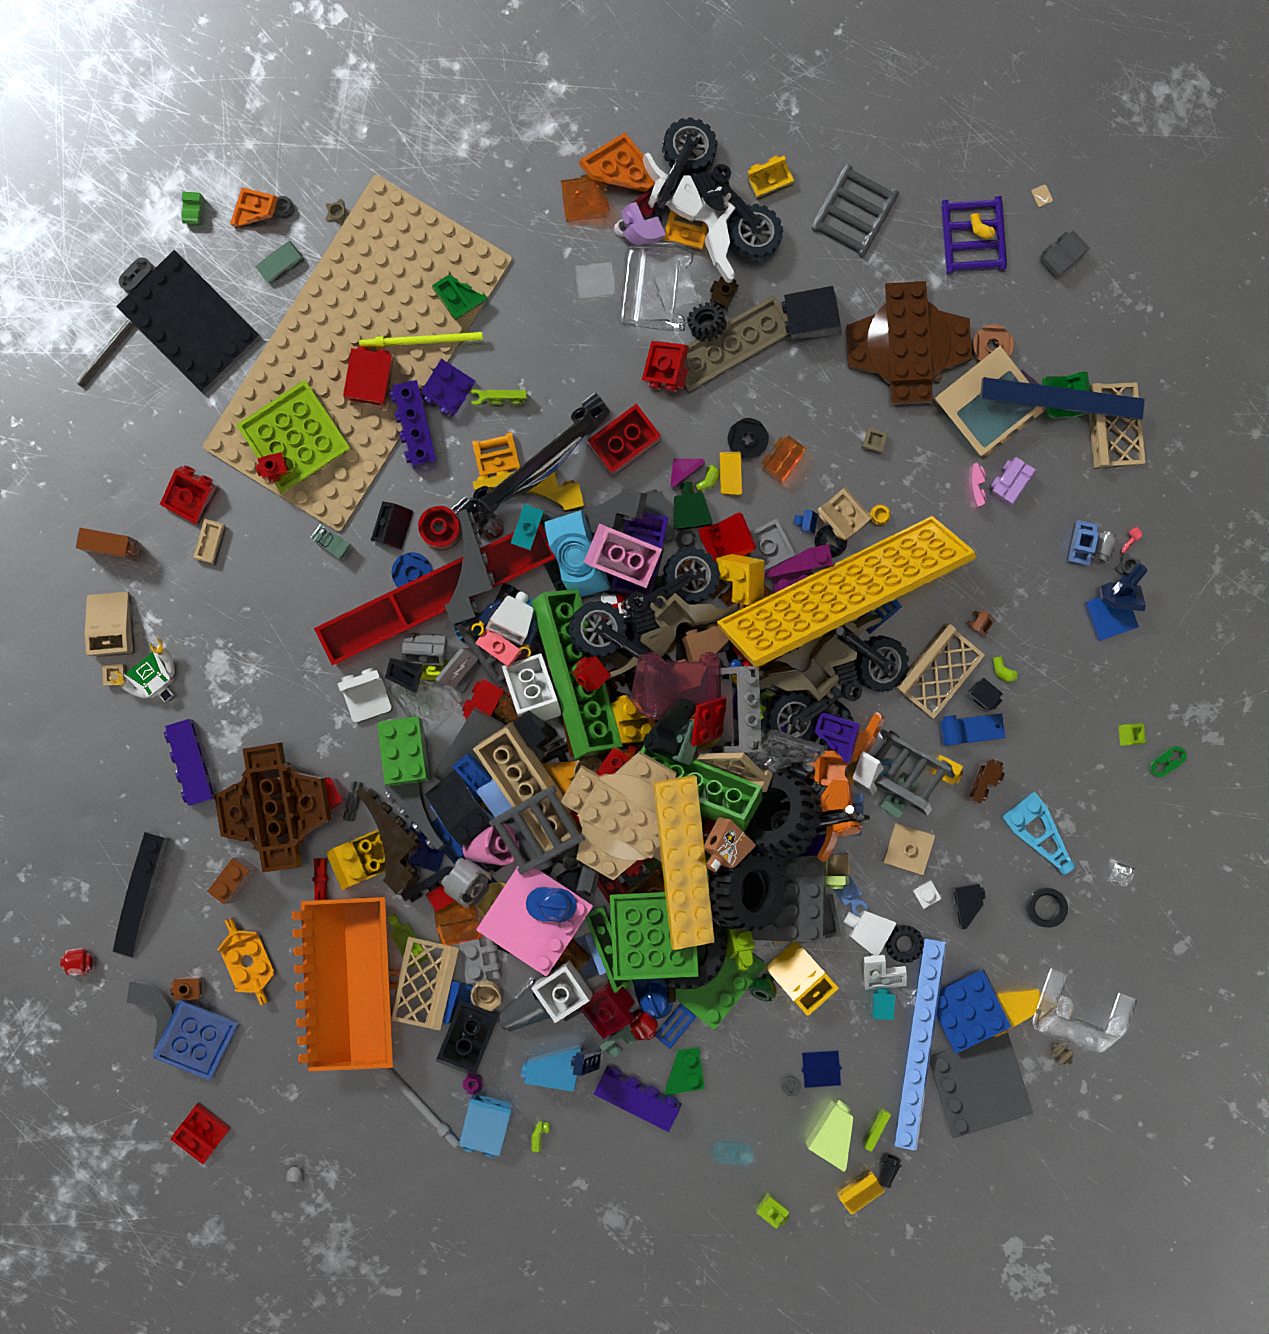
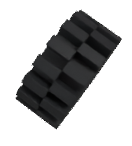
(709, 330)
(911, 955)

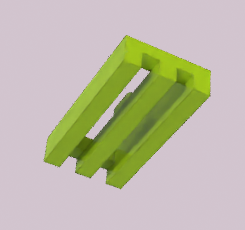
(876, 1129)

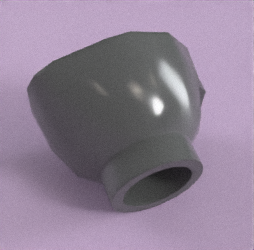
(568, 858)

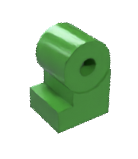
(192, 207)

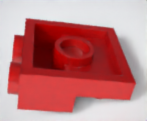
(666, 366)
(188, 493)

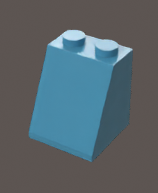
(552, 1069)
(485, 1125)

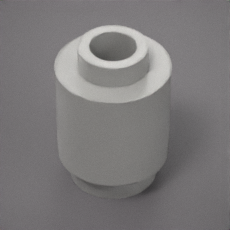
(1105, 546)

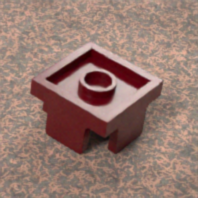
(609, 1010)

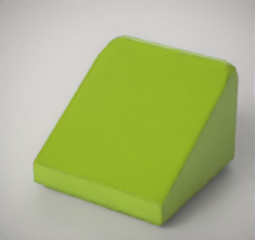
(1132, 734)

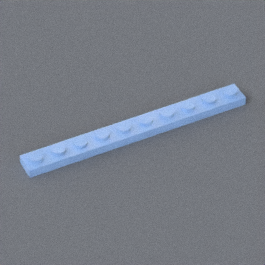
(920, 1044)

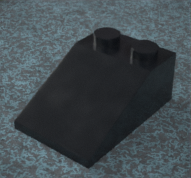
(459, 808)
(467, 1038)

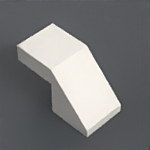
(867, 772)

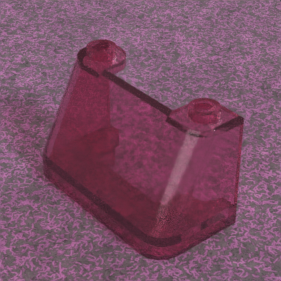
(662, 682)

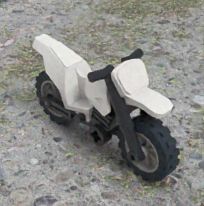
(685, 197)

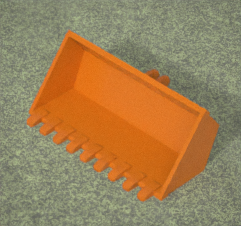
(344, 984)

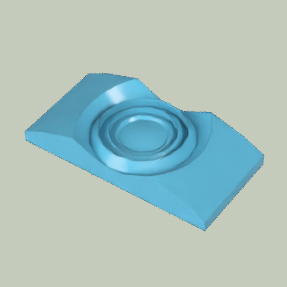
(570, 541)

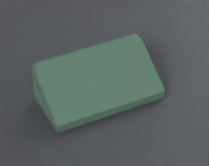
(685, 751)

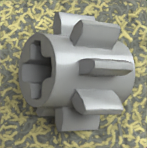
(490, 526)

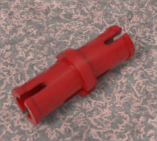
(320, 879)

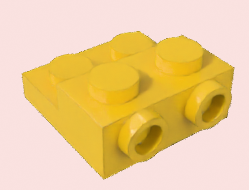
(629, 721)

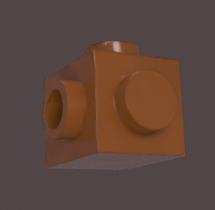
(187, 988)

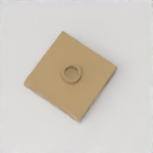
(909, 849)

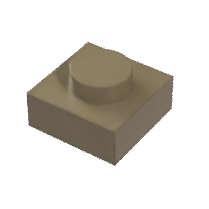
(874, 440)

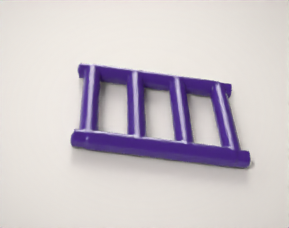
(950, 246)

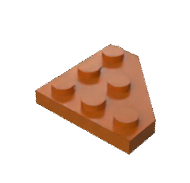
(618, 164)

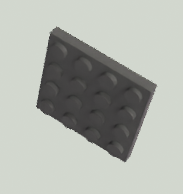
(804, 904)

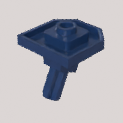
(1126, 592)

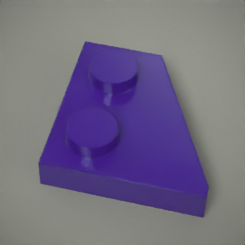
(839, 734)

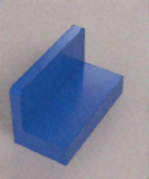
(457, 992)

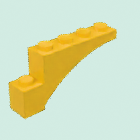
(565, 496)

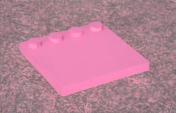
(516, 931)

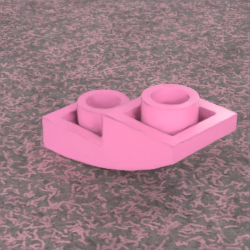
(976, 478)

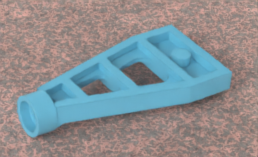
(1024, 813)

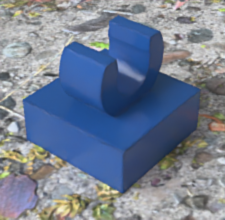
(807, 521)

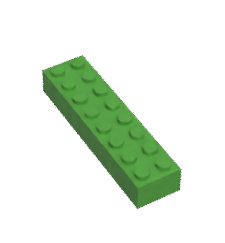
(586, 714)

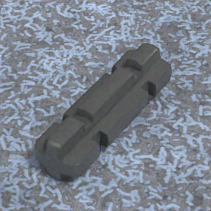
(352, 801)

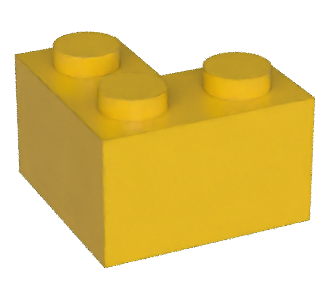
(746, 576)

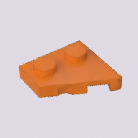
(253, 207)

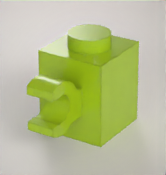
(773, 1211)

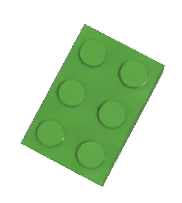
(403, 751)

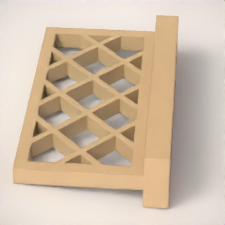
(1099, 429)
(929, 656)
(746, 769)
(439, 991)

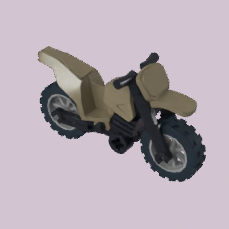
(655, 616)
(832, 676)

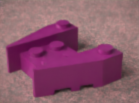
(799, 567)

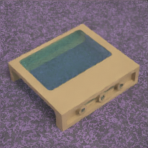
(981, 420)

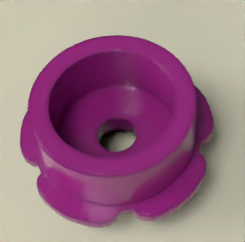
(472, 1089)

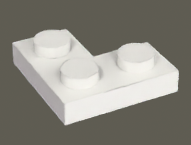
(878, 976)

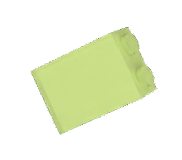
(833, 1134)

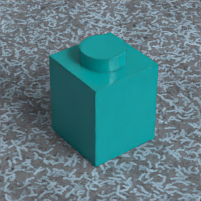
(883, 1004)

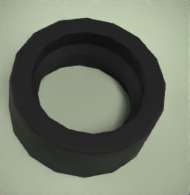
(1063, 907)

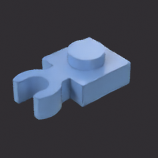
(850, 894)

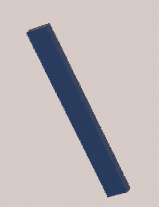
(1062, 398)

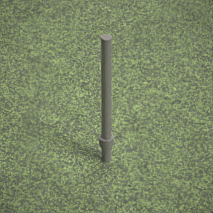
(442, 1129)

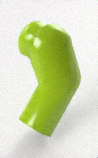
(710, 479)
(1003, 672)
(536, 1137)

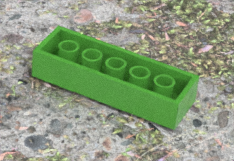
(718, 791)

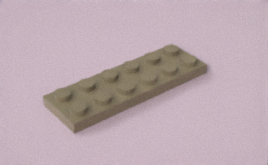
(742, 339)

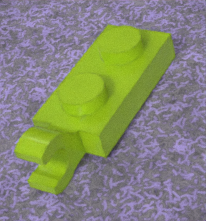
(496, 397)
(400, 936)

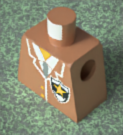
(726, 845)

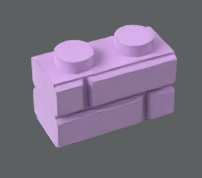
(1013, 481)

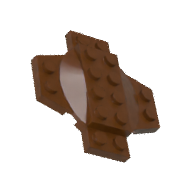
(908, 342)
(272, 807)

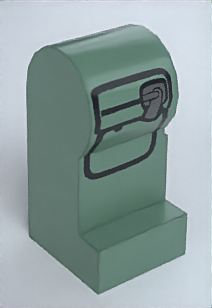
(331, 542)

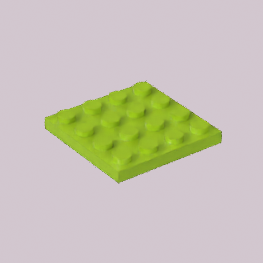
(299, 430)

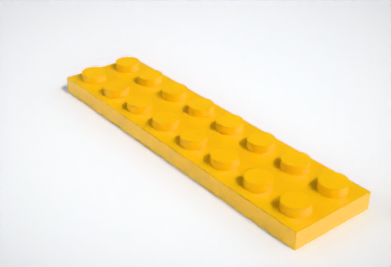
(683, 862)

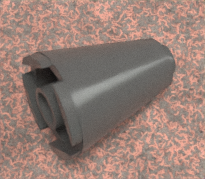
(523, 1010)

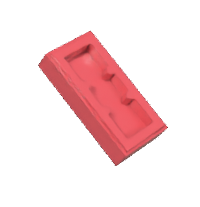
(498, 647)

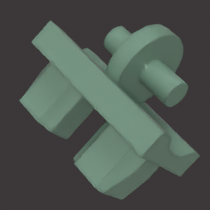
(611, 1046)

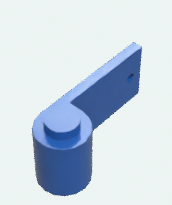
(971, 729)

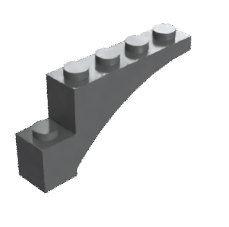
(627, 503)
(473, 574)
(413, 806)

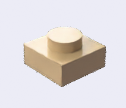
(108, 671)

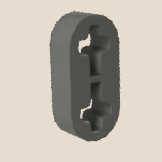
(132, 271)

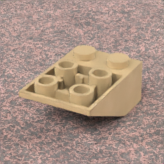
(108, 624)

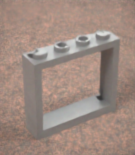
(748, 711)

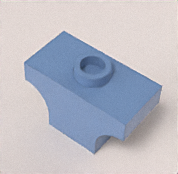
(1083, 543)

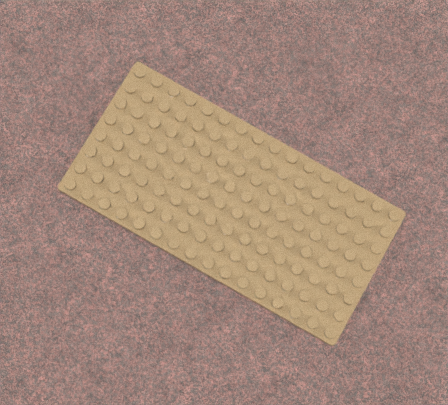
(364, 287)

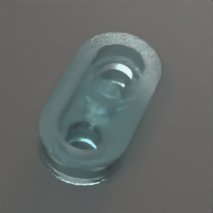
(732, 1153)

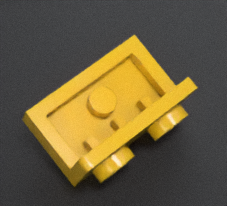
(769, 176)

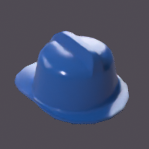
(551, 904)
(653, 997)

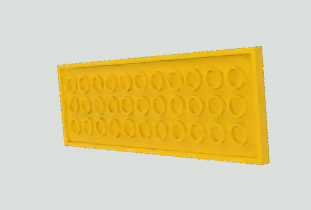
(845, 591)

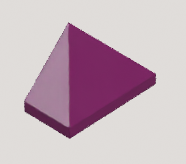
(683, 469)

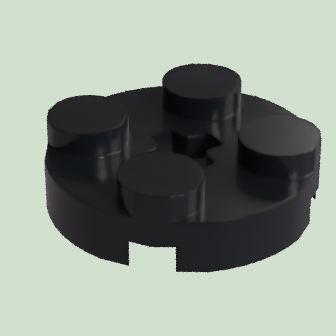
(758, 433)

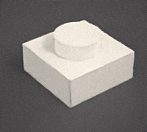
(926, 894)

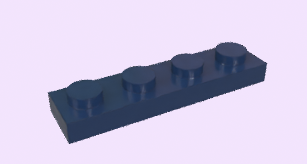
(586, 1061)

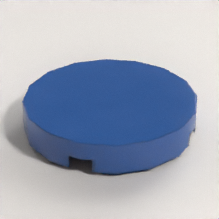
(409, 564)

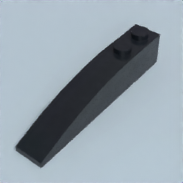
(140, 892)

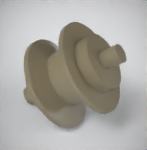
(1062, 1053)

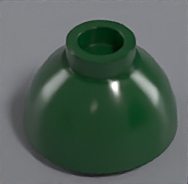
(763, 988)

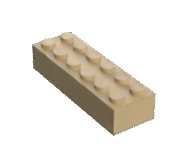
(521, 777)

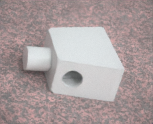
(869, 930)

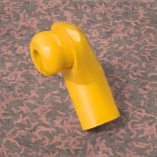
(981, 229)

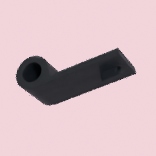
(662, 737)

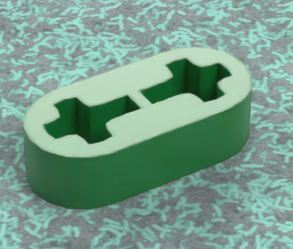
(1164, 757)

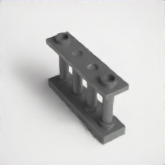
(903, 791)

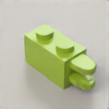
(739, 946)

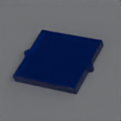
(821, 1069)

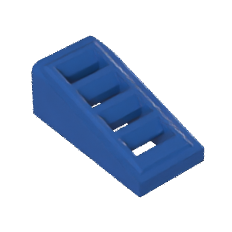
(897, 606)

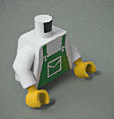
(150, 675)

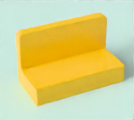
(860, 1192)

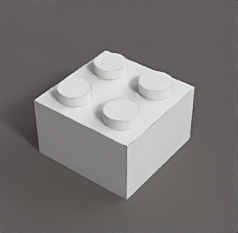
(562, 991)

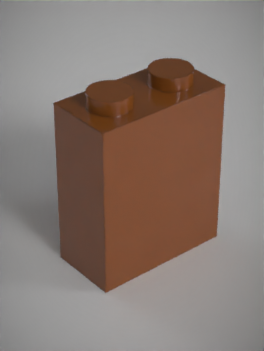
(107, 544)
(232, 880)

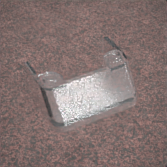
(1055, 1018)

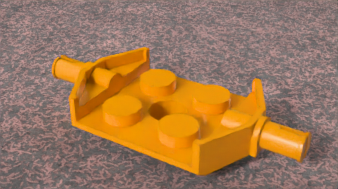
(233, 950)

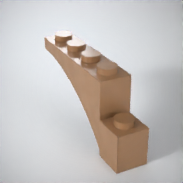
(699, 643)

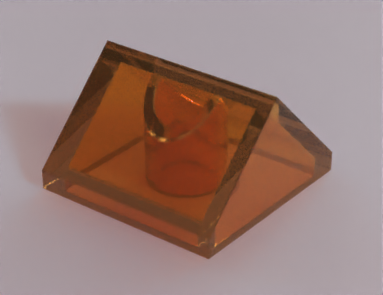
(457, 924)

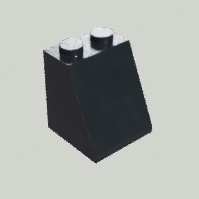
(812, 313)

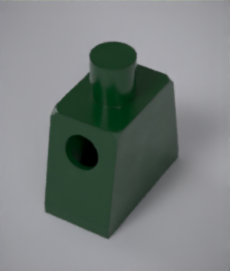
(690, 509)

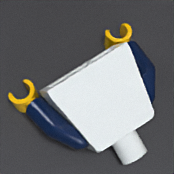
(511, 619)

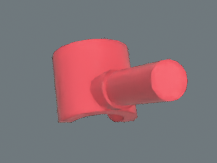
(1135, 534)

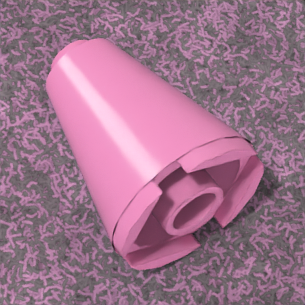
(490, 847)

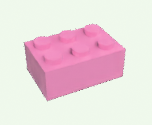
(622, 555)

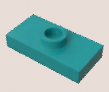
(527, 526)

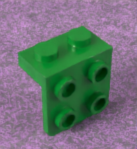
(1076, 381)

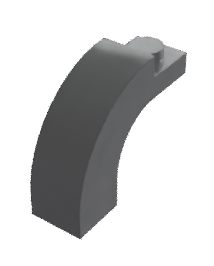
(154, 999)

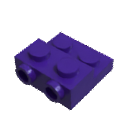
(447, 388)

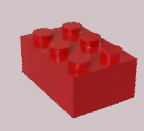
(624, 439)

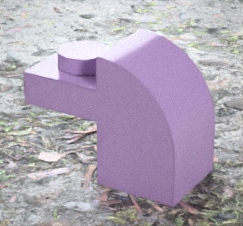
(641, 230)

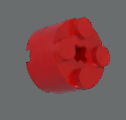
(437, 516)

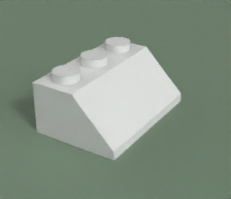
(532, 688)

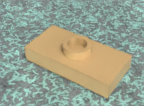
(209, 541)

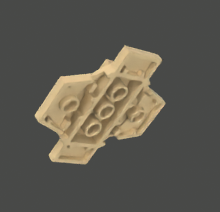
(617, 814)

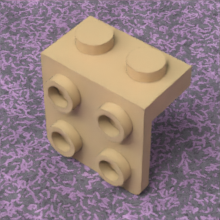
(844, 514)

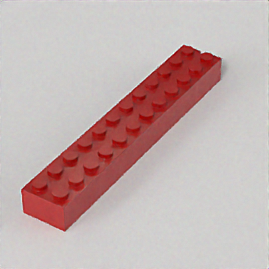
(423, 598)

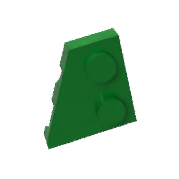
(457, 296)
(686, 1072)

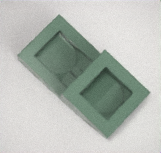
(279, 261)

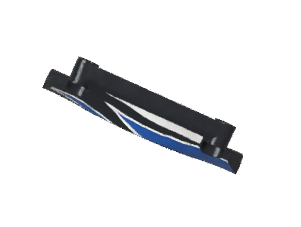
(539, 466)

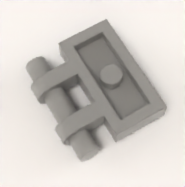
(473, 960)

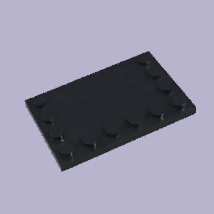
(188, 321)

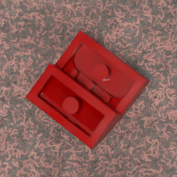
(200, 1133)

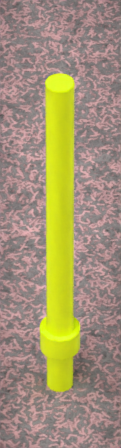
(380, 342)

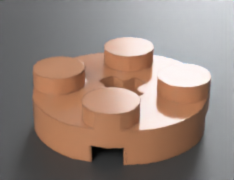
(984, 337)

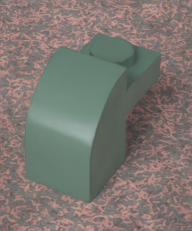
(893, 805)

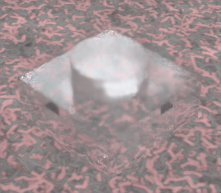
(1121, 874)

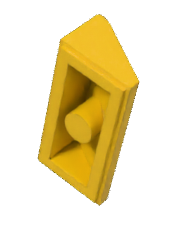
(730, 473)

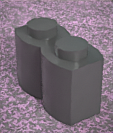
(1065, 253)

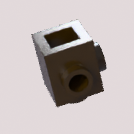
(723, 293)

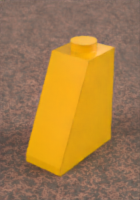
(1019, 1005)

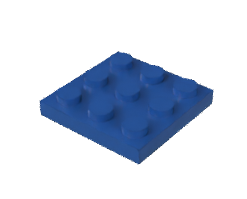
(971, 1011)
(194, 1039)

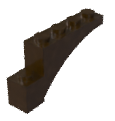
(397, 842)

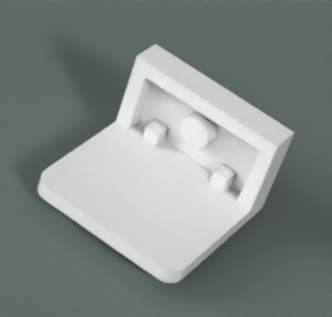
(365, 695)

